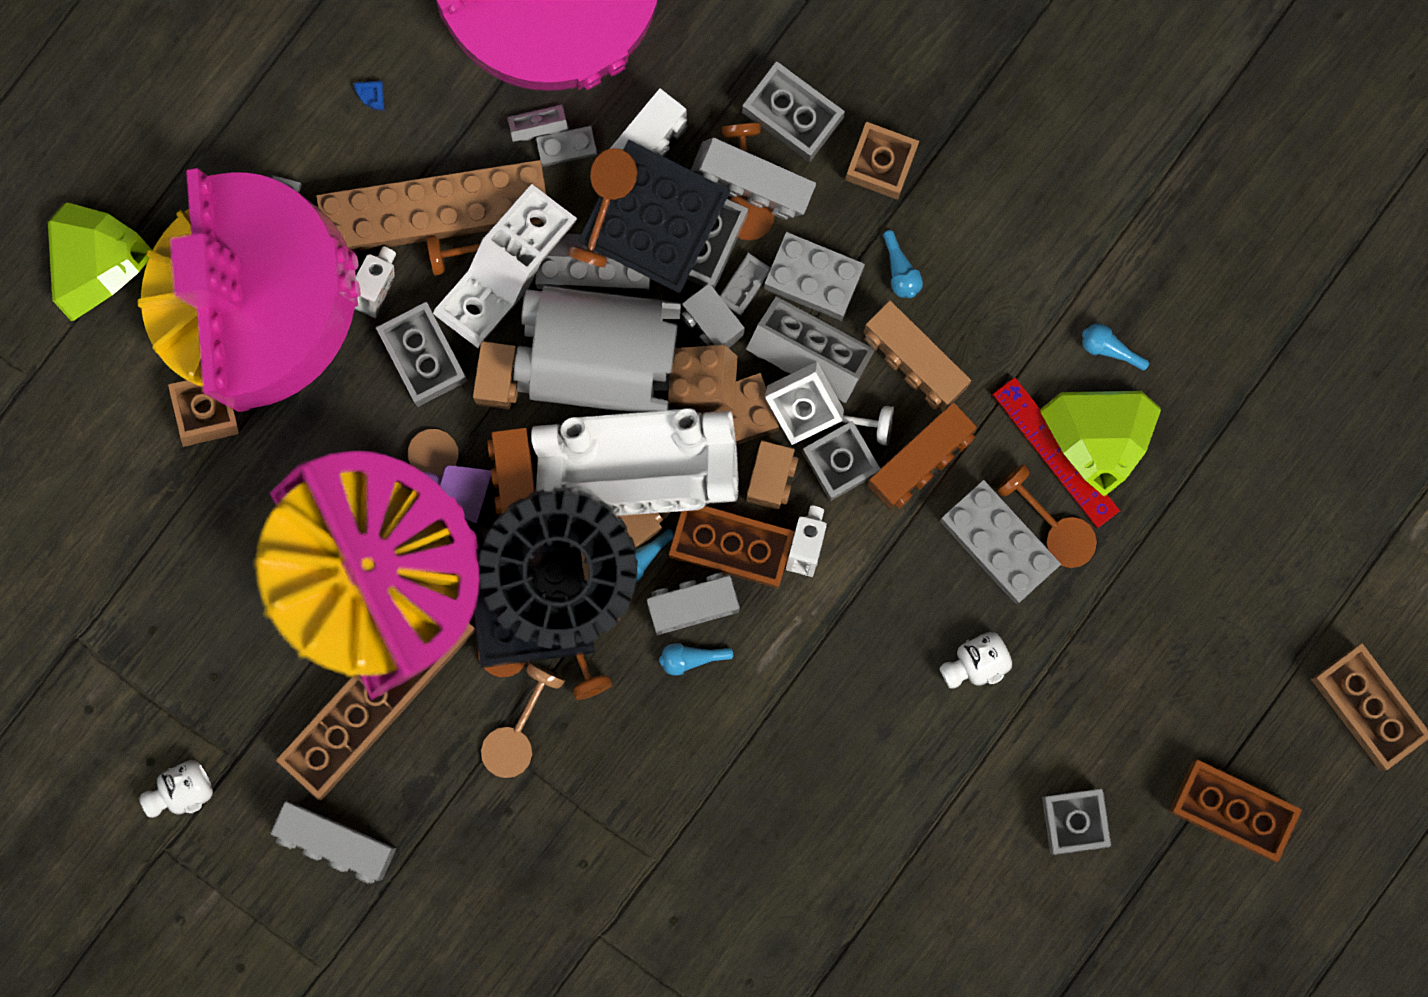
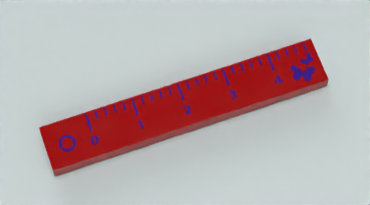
(1032, 425)

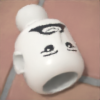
(980, 660)
(179, 789)

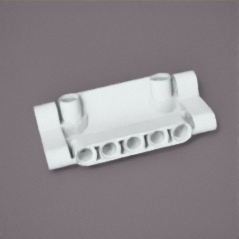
(641, 459)

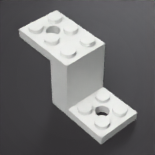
(504, 265)

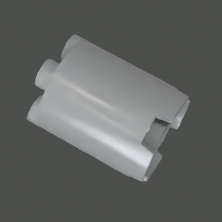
(596, 349)

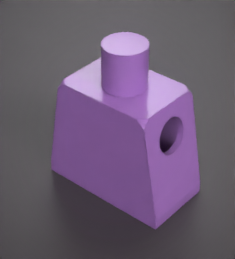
(466, 486)

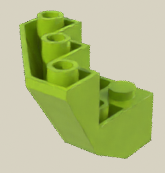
(90, 257)
(1102, 432)

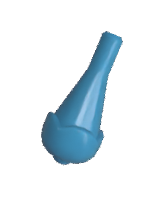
(905, 279)
(1100, 340)
(647, 552)
(679, 658)

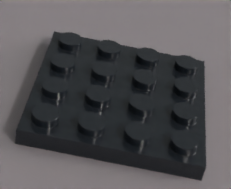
(660, 221)
(557, 571)

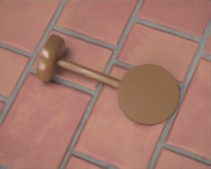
(432, 451)
(508, 750)

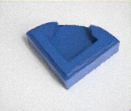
(371, 94)

